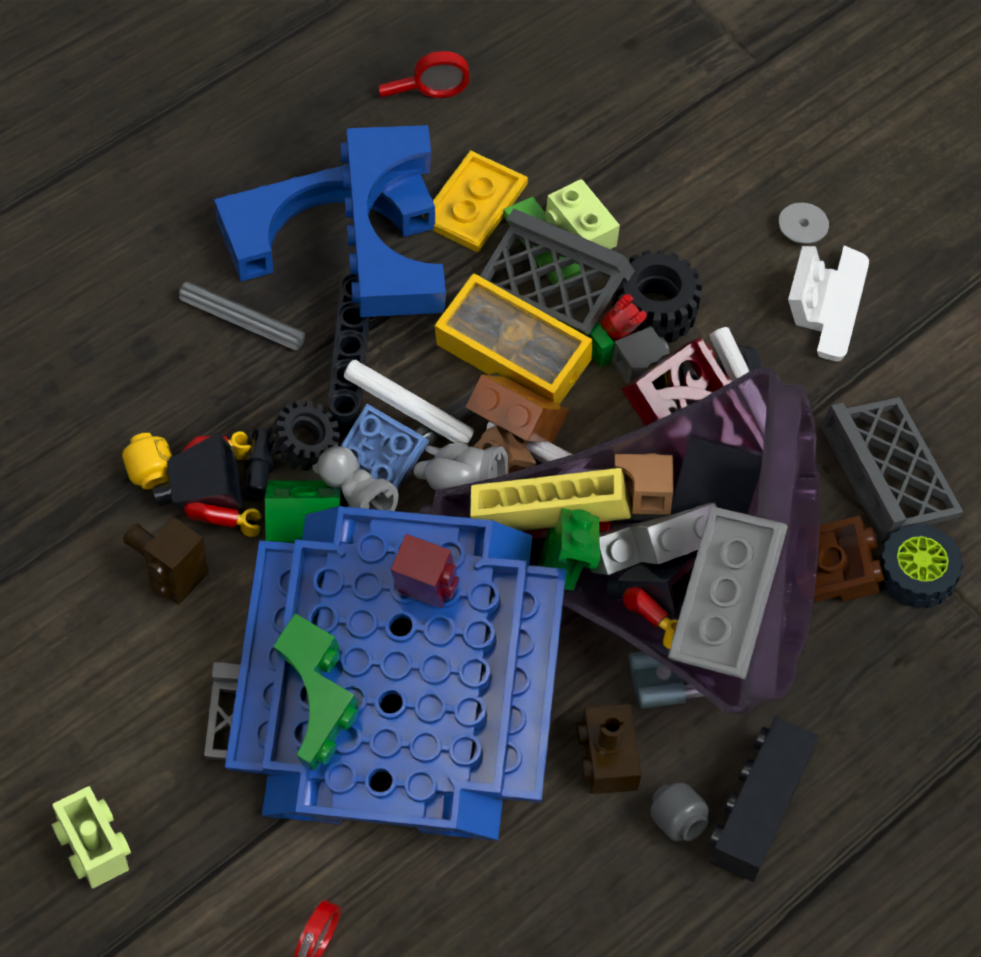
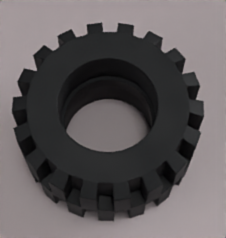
(668, 277)

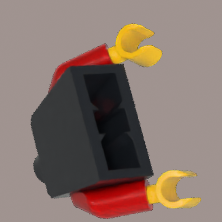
(207, 483)
(654, 592)

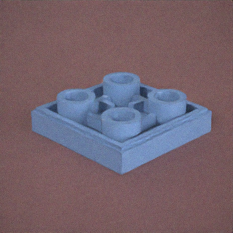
(384, 446)

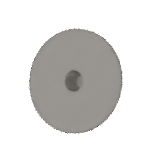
(803, 223)

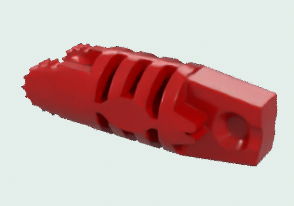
(622, 318)

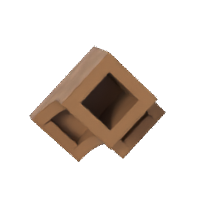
(648, 481)

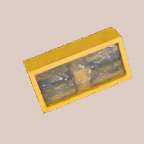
(513, 339)

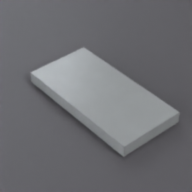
(728, 592)

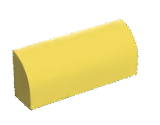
(538, 501)

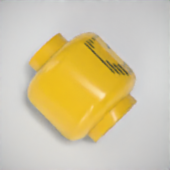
(147, 460)

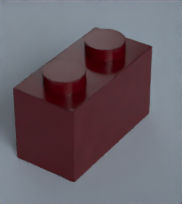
(424, 571)

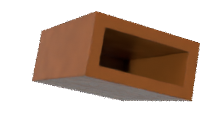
(517, 408)

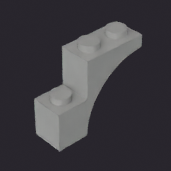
(652, 540)

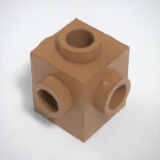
(518, 453)

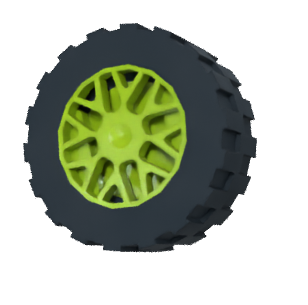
(920, 565)

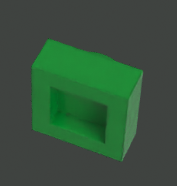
(601, 345)

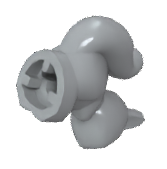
(461, 464)
(341, 470)

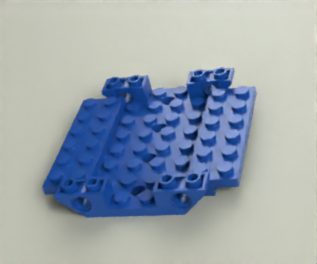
(468, 674)

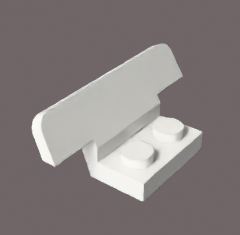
(828, 298)

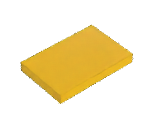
(475, 200)

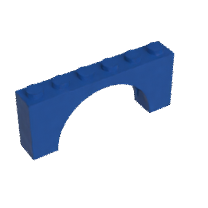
(255, 216)
(386, 280)

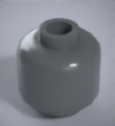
(679, 812)

